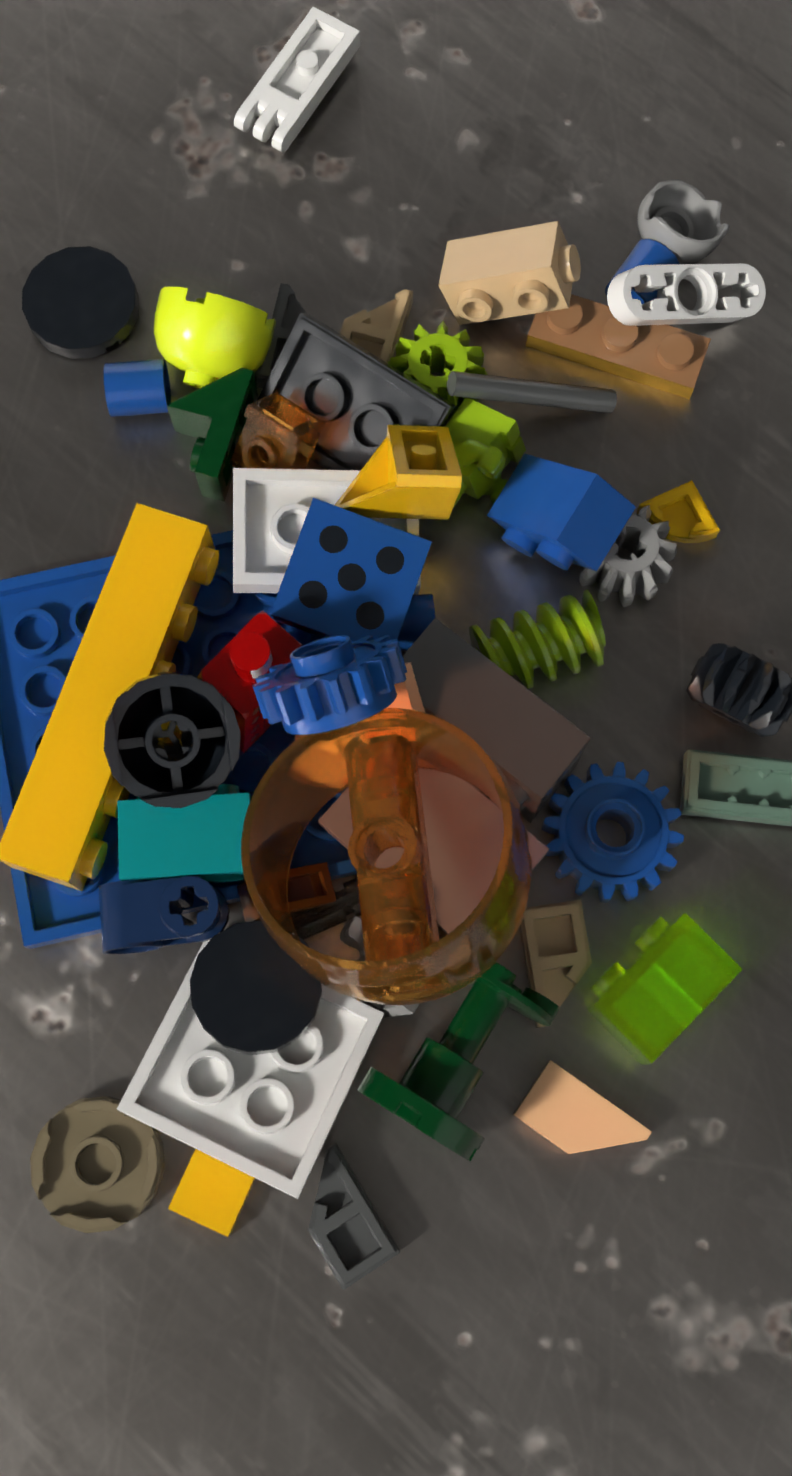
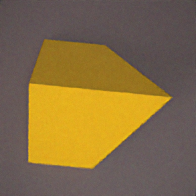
(407, 476)

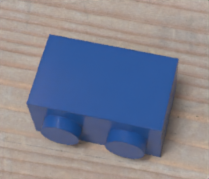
(560, 513)

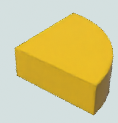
(686, 512)

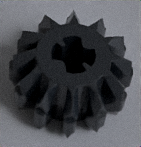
(742, 689)

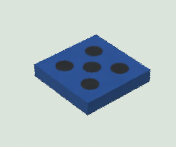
(349, 575)

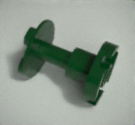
(444, 1072)

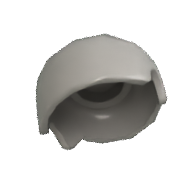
(681, 220)

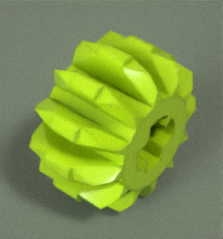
(439, 354)

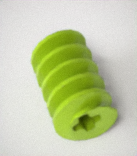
(545, 640)

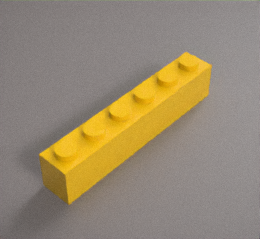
(130, 636)

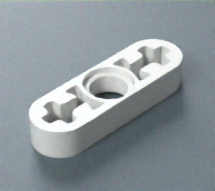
(667, 307)

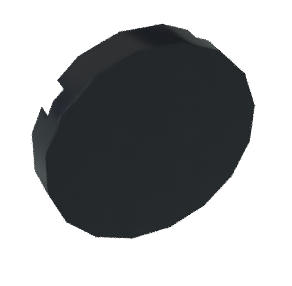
(80, 302)
(252, 991)

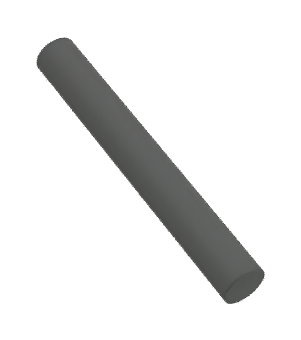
(531, 392)

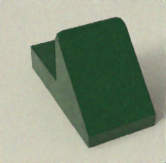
(217, 420)

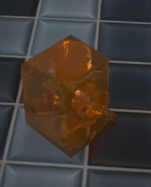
(276, 435)

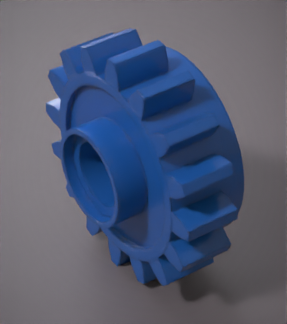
(331, 683)
(635, 810)

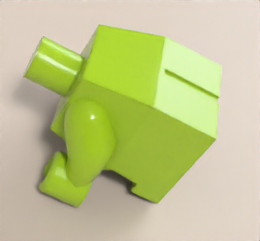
(484, 447)

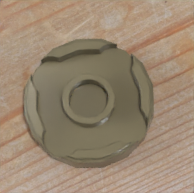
(96, 1165)

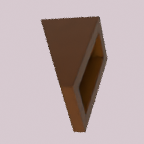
(307, 889)

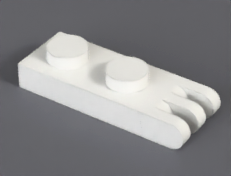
(298, 79)

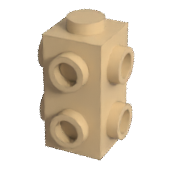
(509, 273)

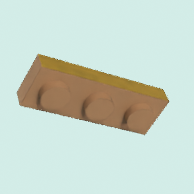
(644, 354)

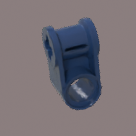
(148, 914)

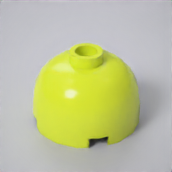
(210, 335)

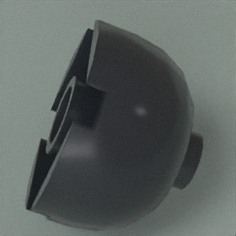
(190, 765)

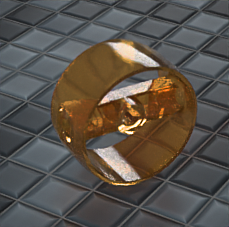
(397, 904)

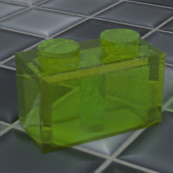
(661, 987)

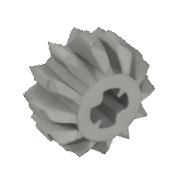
(645, 566)

